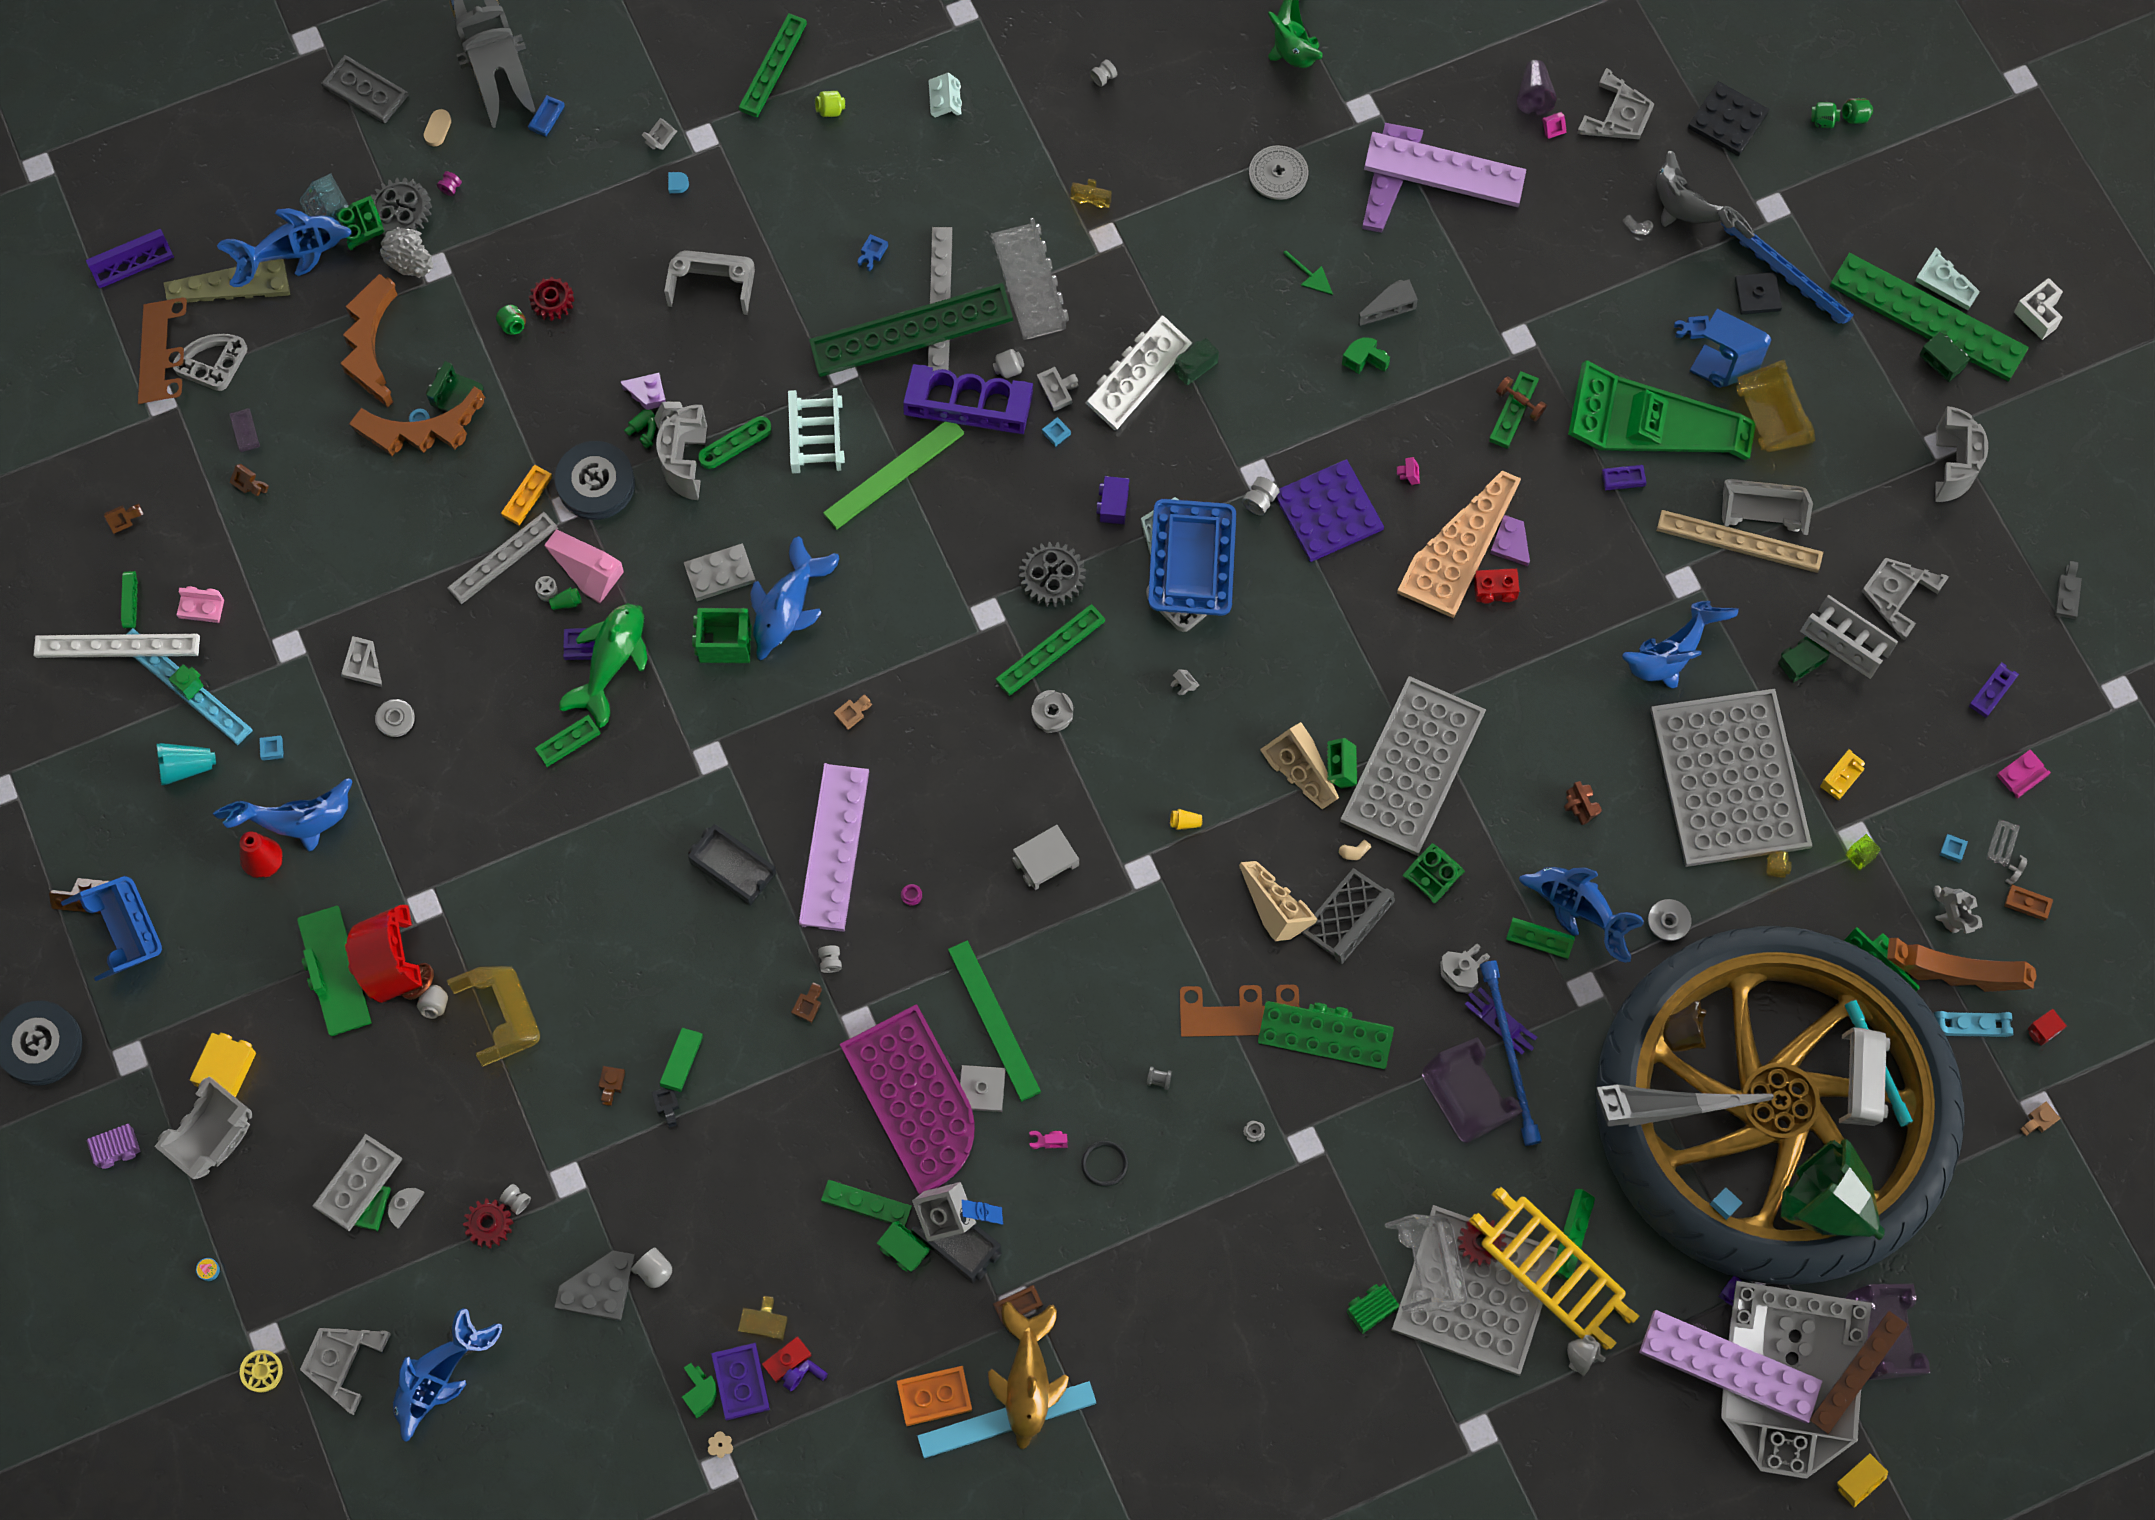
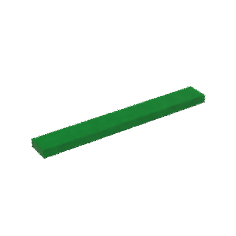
(994, 1021)

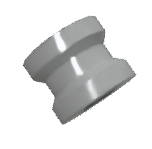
(546, 583)

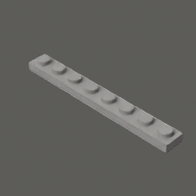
(940, 288)

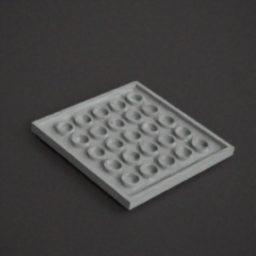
(1498, 1313)

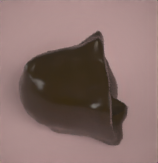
(1685, 1029)

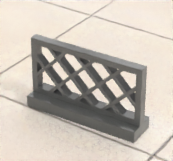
(1364, 922)

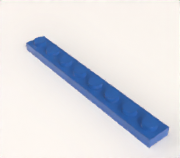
(1793, 276)

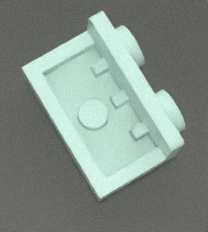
(944, 95)

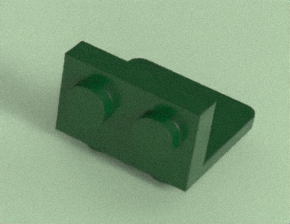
(449, 388)

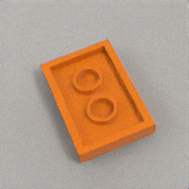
(934, 1396)

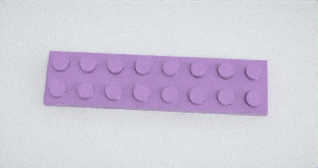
(1731, 1366)

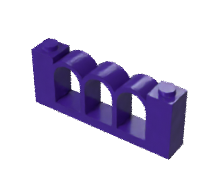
(924, 379)

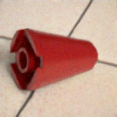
(259, 855)

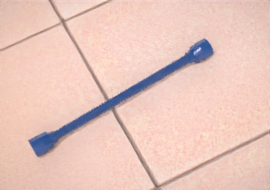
(1529, 1131)

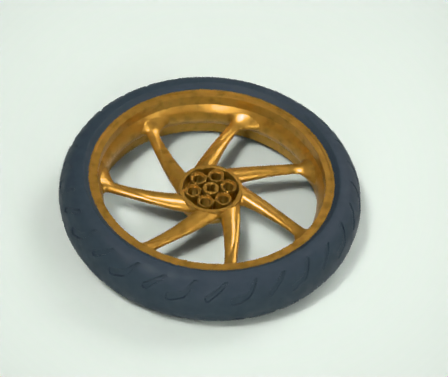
(1751, 1245)

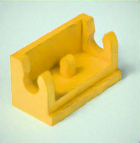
(1843, 775)
(1862, 1480)

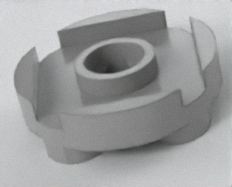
(1053, 699)

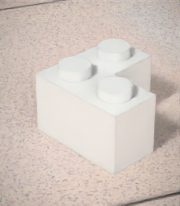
(2037, 309)

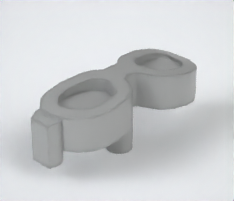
(2018, 871)

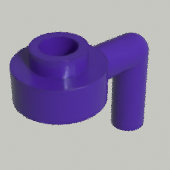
(793, 1377)

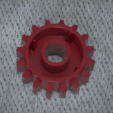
(551, 307)
(483, 1213)
(1473, 1250)

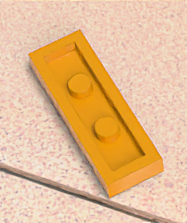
(526, 495)

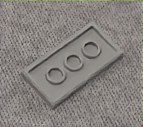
(357, 1182)

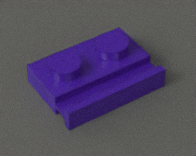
(576, 651)

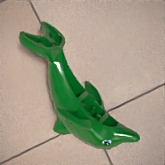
(1291, 38)
(614, 643)

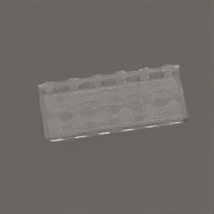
(1030, 280)

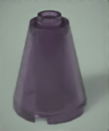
(1536, 89)

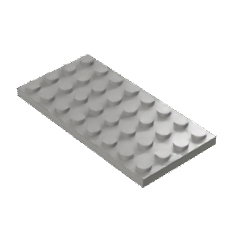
(1413, 765)

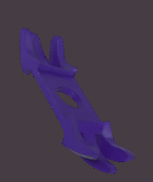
(1489, 1015)

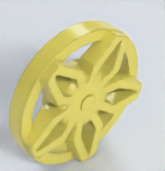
(261, 1371)

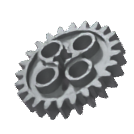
(399, 206)
(1038, 563)

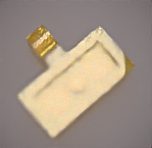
(1091, 194)
(763, 1321)

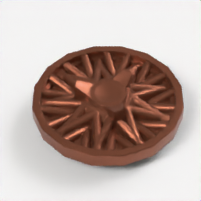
(427, 975)

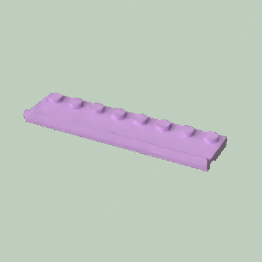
(1445, 169)
(834, 847)

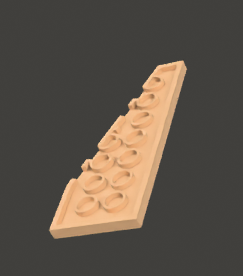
(1449, 561)

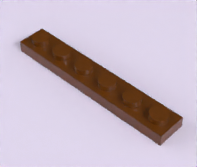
(1858, 1372)

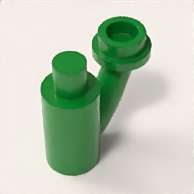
(639, 422)

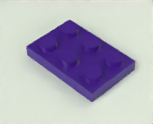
(740, 1381)

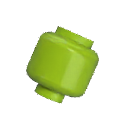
(829, 103)

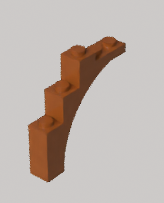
(421, 434)

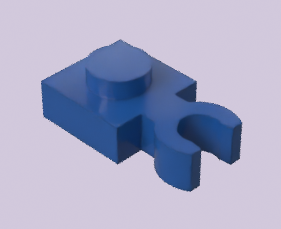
(872, 250)
(1694, 327)

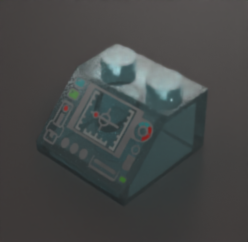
(323, 198)

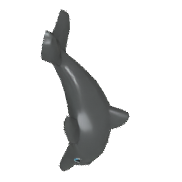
(1689, 206)

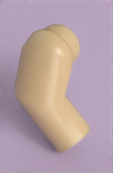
(1354, 853)

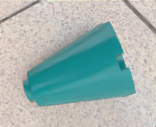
(182, 761)

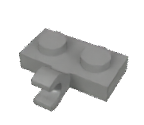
(1056, 388)

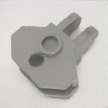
(1463, 967)

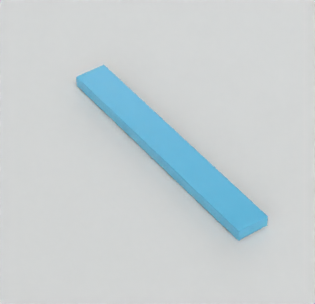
(202, 701)
(997, 1423)

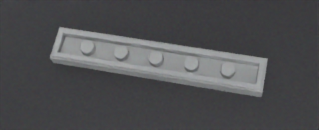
(502, 558)

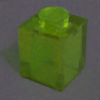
(1863, 851)

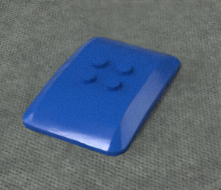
(1192, 557)

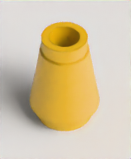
(1183, 819)

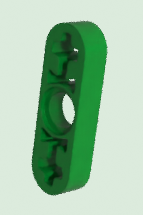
(129, 599)

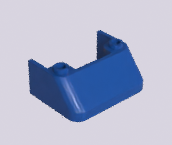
(1740, 350)
(125, 920)

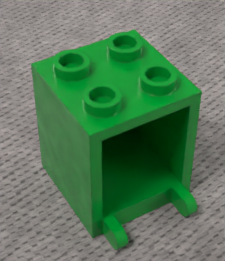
(730, 633)

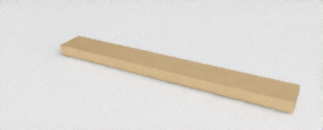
(1739, 541)

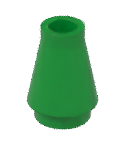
(566, 599)

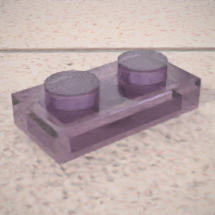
(244, 430)

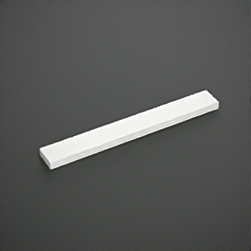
(116, 645)

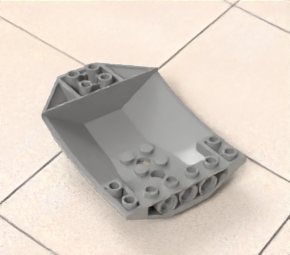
(1830, 1338)

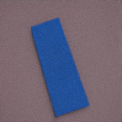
(982, 1211)

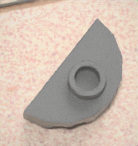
(403, 1204)

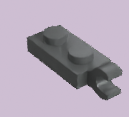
(2068, 593)

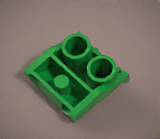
(362, 220)
(1434, 872)

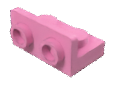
(200, 604)

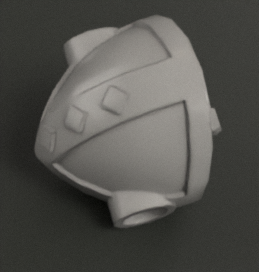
(1583, 1354)

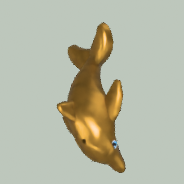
(1027, 1390)

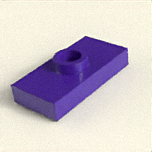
(1624, 477)

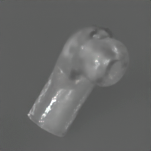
(1638, 228)

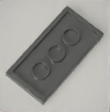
(364, 89)

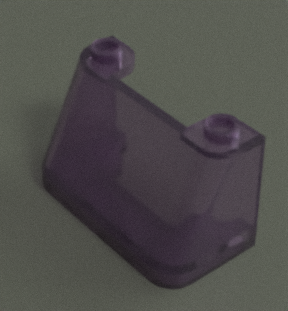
(1467, 1091)
(1897, 1298)

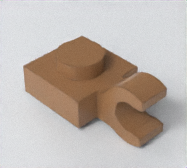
(851, 713)
(2041, 1118)

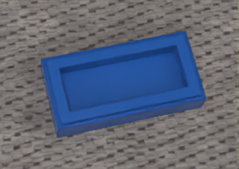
(546, 116)

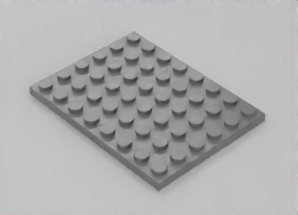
(1730, 777)

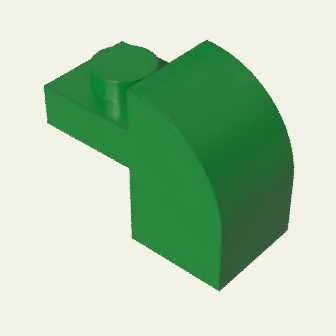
(1364, 351)
(702, 1396)

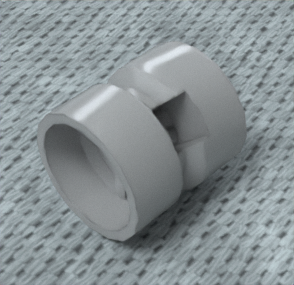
(1260, 496)

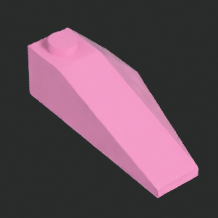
(586, 565)

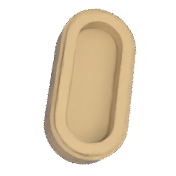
(437, 127)

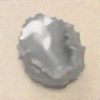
(404, 252)

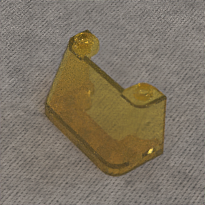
(1775, 408)

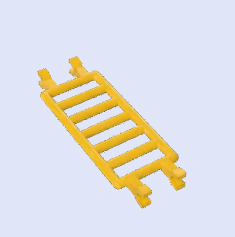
(1571, 1248)

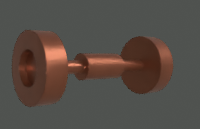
(1505, 386)

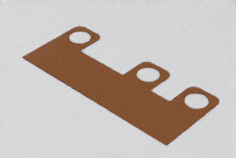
(154, 352)
(1229, 1019)

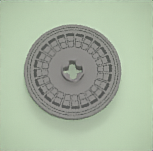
(1292, 169)

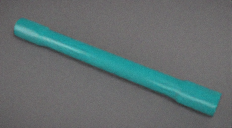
(1898, 1106)

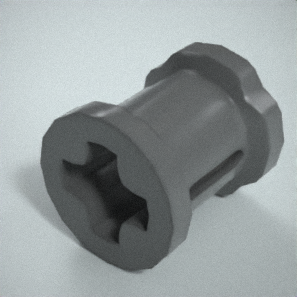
(1159, 1078)

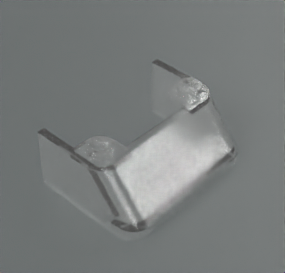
(1435, 1261)

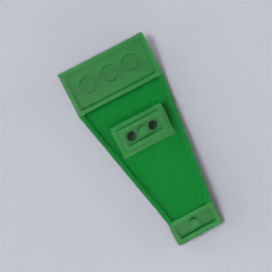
(1617, 415)

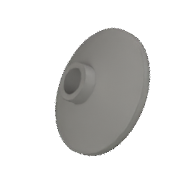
(1669, 910)

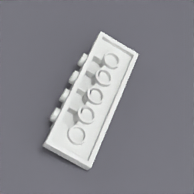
(1137, 372)

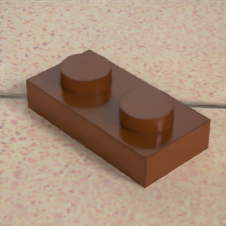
(2028, 902)

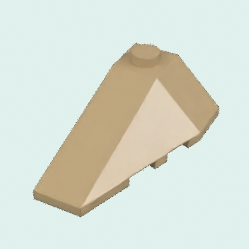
(1300, 761)
(1277, 909)

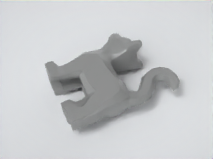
(1958, 909)

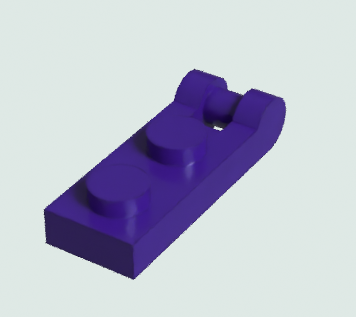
(1993, 690)

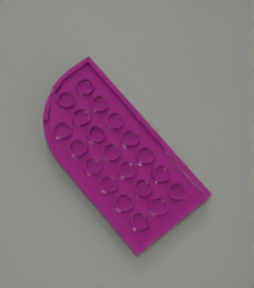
(914, 1096)

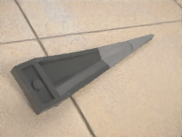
(1641, 1105)

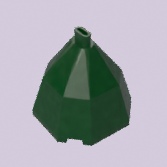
(1833, 1194)

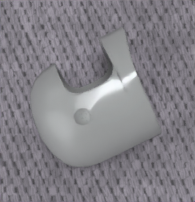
(653, 1268)

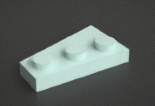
(1946, 281)

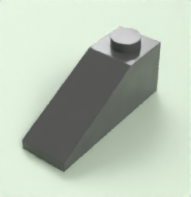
(1392, 301)

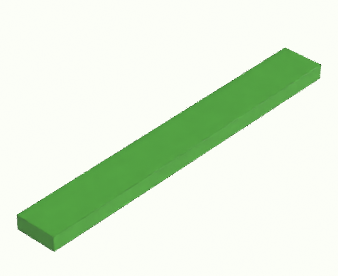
(893, 473)

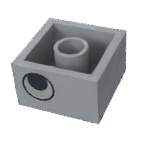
(942, 1211)

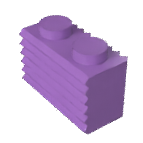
(113, 1146)

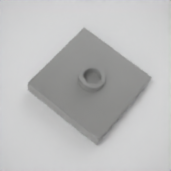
(983, 1087)

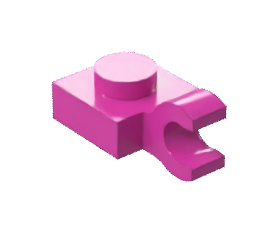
(1052, 1140)

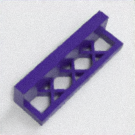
(129, 251)

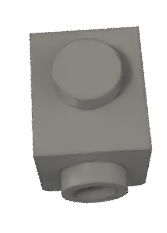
(659, 134)
(665, 411)

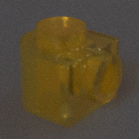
(1778, 864)

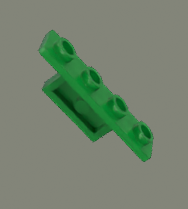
(1878, 949)

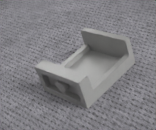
(1044, 857)

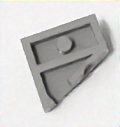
(362, 662)

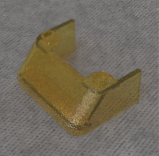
(520, 1026)

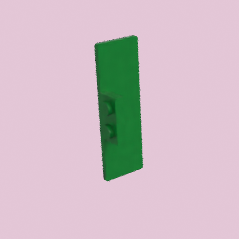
(330, 977)
(1326, 1033)

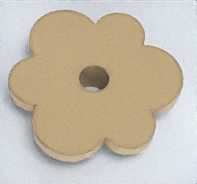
(720, 1438)

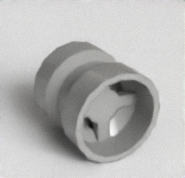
(1103, 73)
(829, 958)
(515, 1199)

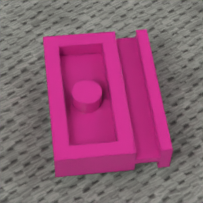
(2023, 774)

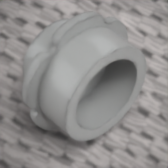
(1254, 1125)

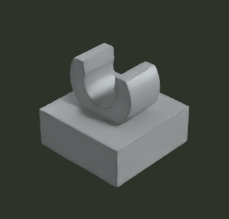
(1186, 680)

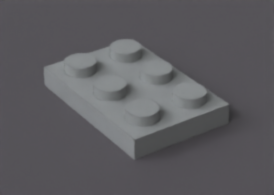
(719, 572)

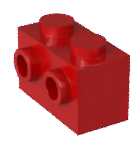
(1496, 585)

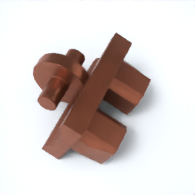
(1580, 804)

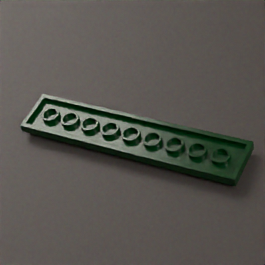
(911, 330)

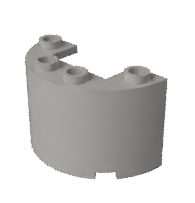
(683, 427)
(1961, 432)
(207, 1132)

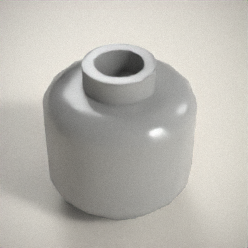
(1008, 363)
(432, 1002)

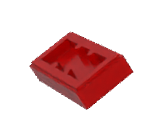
(787, 1358)

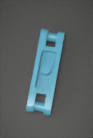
(1975, 1024)

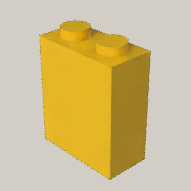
(224, 1062)

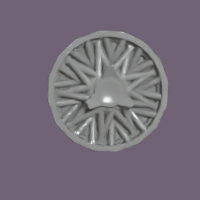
(394, 718)

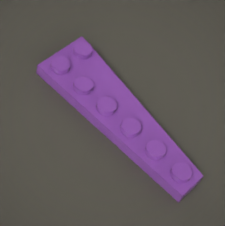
(1384, 187)

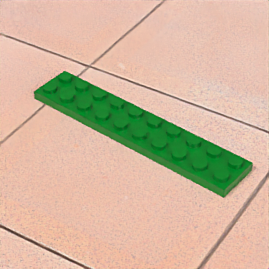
(1928, 315)

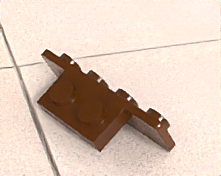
(57, 897)

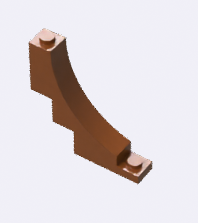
(367, 311)
(1955, 970)

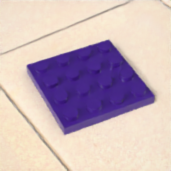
(1328, 510)

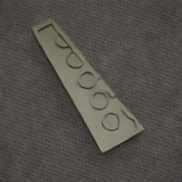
(268, 281)

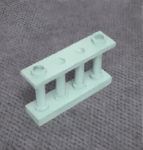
(797, 422)

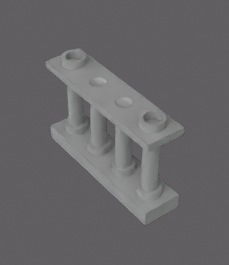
(1841, 645)

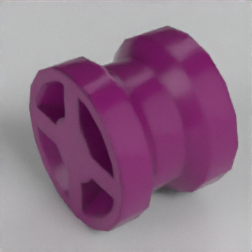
(449, 183)

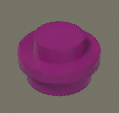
(911, 894)

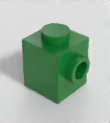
(186, 681)

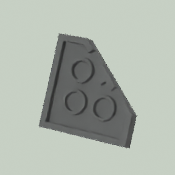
(598, 1288)

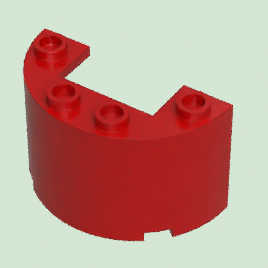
(378, 955)

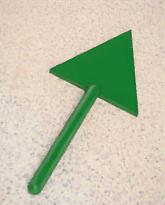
(1316, 280)

